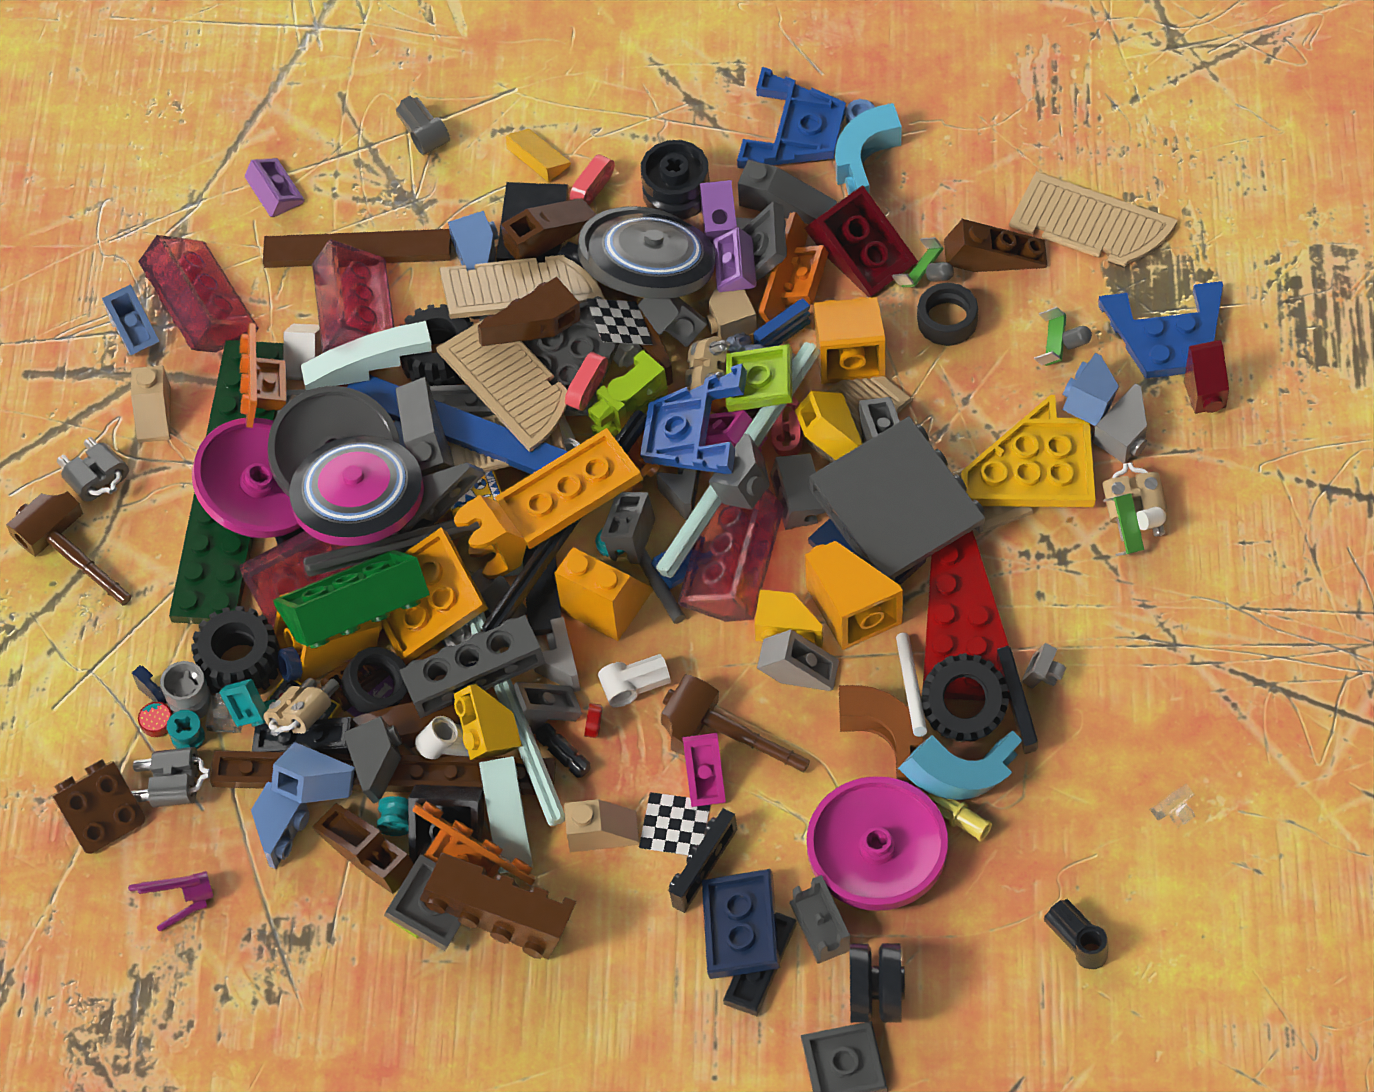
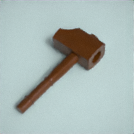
(44, 523)
(693, 707)

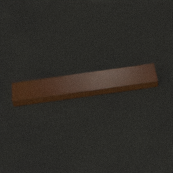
(391, 245)

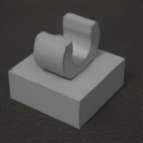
(1043, 667)

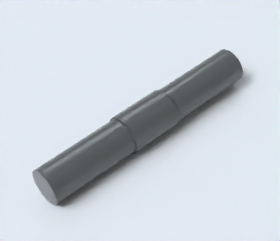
(661, 589)

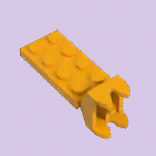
(546, 502)

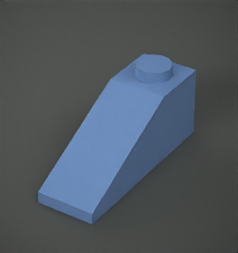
(474, 239)

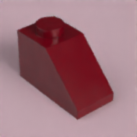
(1207, 377)

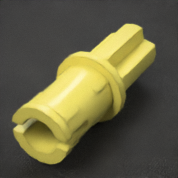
(960, 815)

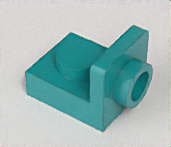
(245, 703)

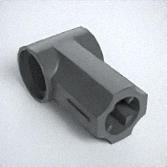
(424, 129)

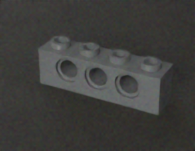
(490, 670)

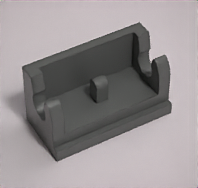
(791, 486)
(628, 525)
(820, 921)

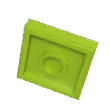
(766, 379)

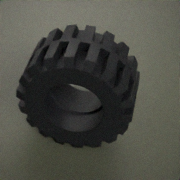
(440, 330)
(230, 630)
(995, 697)

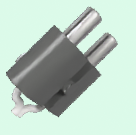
(90, 475)
(172, 777)

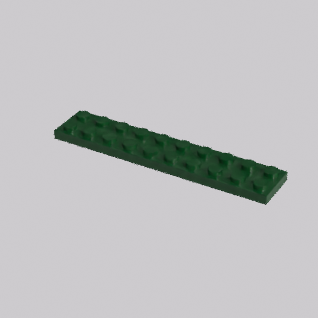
(212, 554)

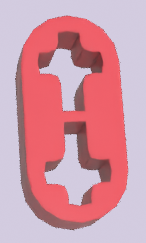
(592, 179)
(586, 381)
(793, 426)

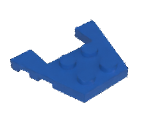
(806, 128)
(1163, 343)
(679, 426)

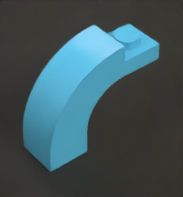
(864, 135)
(952, 778)

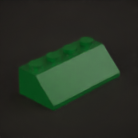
(352, 598)

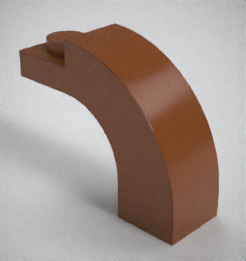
(879, 713)

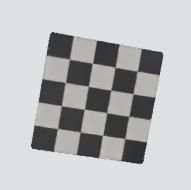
(619, 321)
(673, 824)

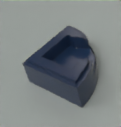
(148, 687)

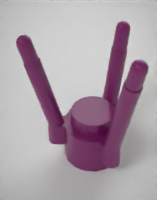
(194, 888)

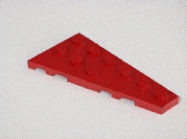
(961, 614)

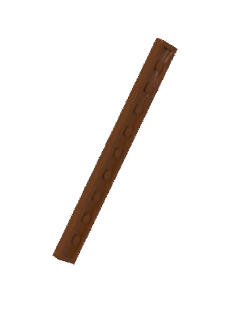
(255, 769)

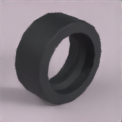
(952, 294)
(360, 698)

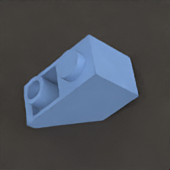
(1091, 392)
(311, 776)
(278, 823)

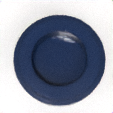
(289, 664)

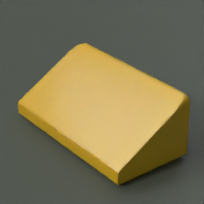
(537, 154)

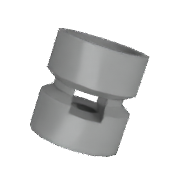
(185, 688)

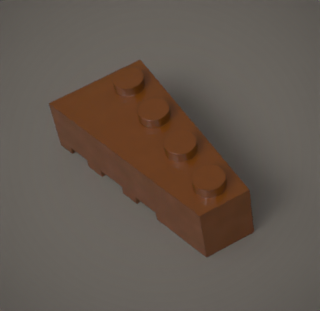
(497, 906)

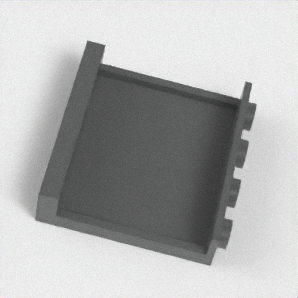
(896, 499)

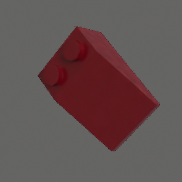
(862, 242)

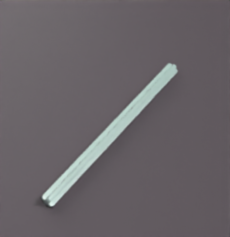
(710, 501)
(529, 750)

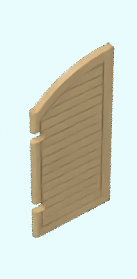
(1090, 220)
(497, 284)
(509, 384)

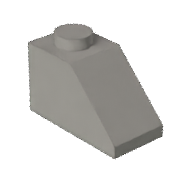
(1123, 427)
(797, 662)

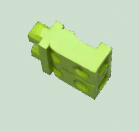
(627, 394)

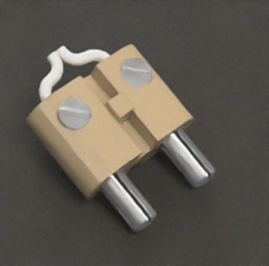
(705, 360)
(1145, 491)
(299, 707)

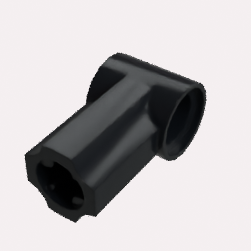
(1077, 932)

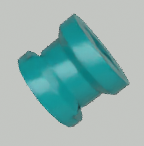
(185, 738)
(393, 816)

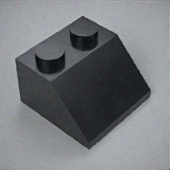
(456, 802)

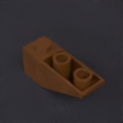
(544, 227)
(989, 248)
(535, 316)

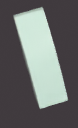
(505, 809)

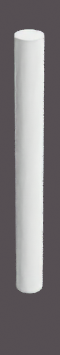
(911, 684)

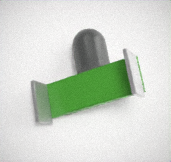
(934, 271)
(1058, 336)

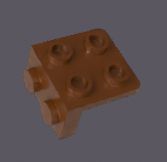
(98, 806)

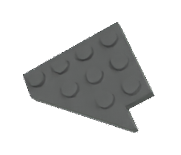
(568, 350)

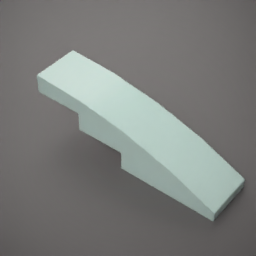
(355, 359)

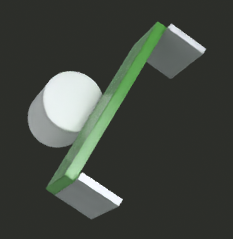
(1132, 522)

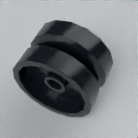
(673, 177)
(876, 982)

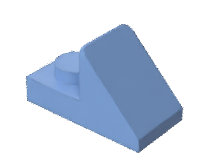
(130, 320)

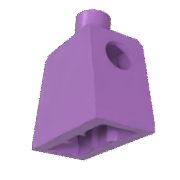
(717, 208)

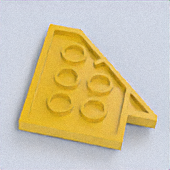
(1036, 464)

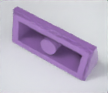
(273, 186)
(734, 261)

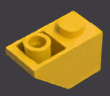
(828, 423)
(784, 612)
(486, 723)

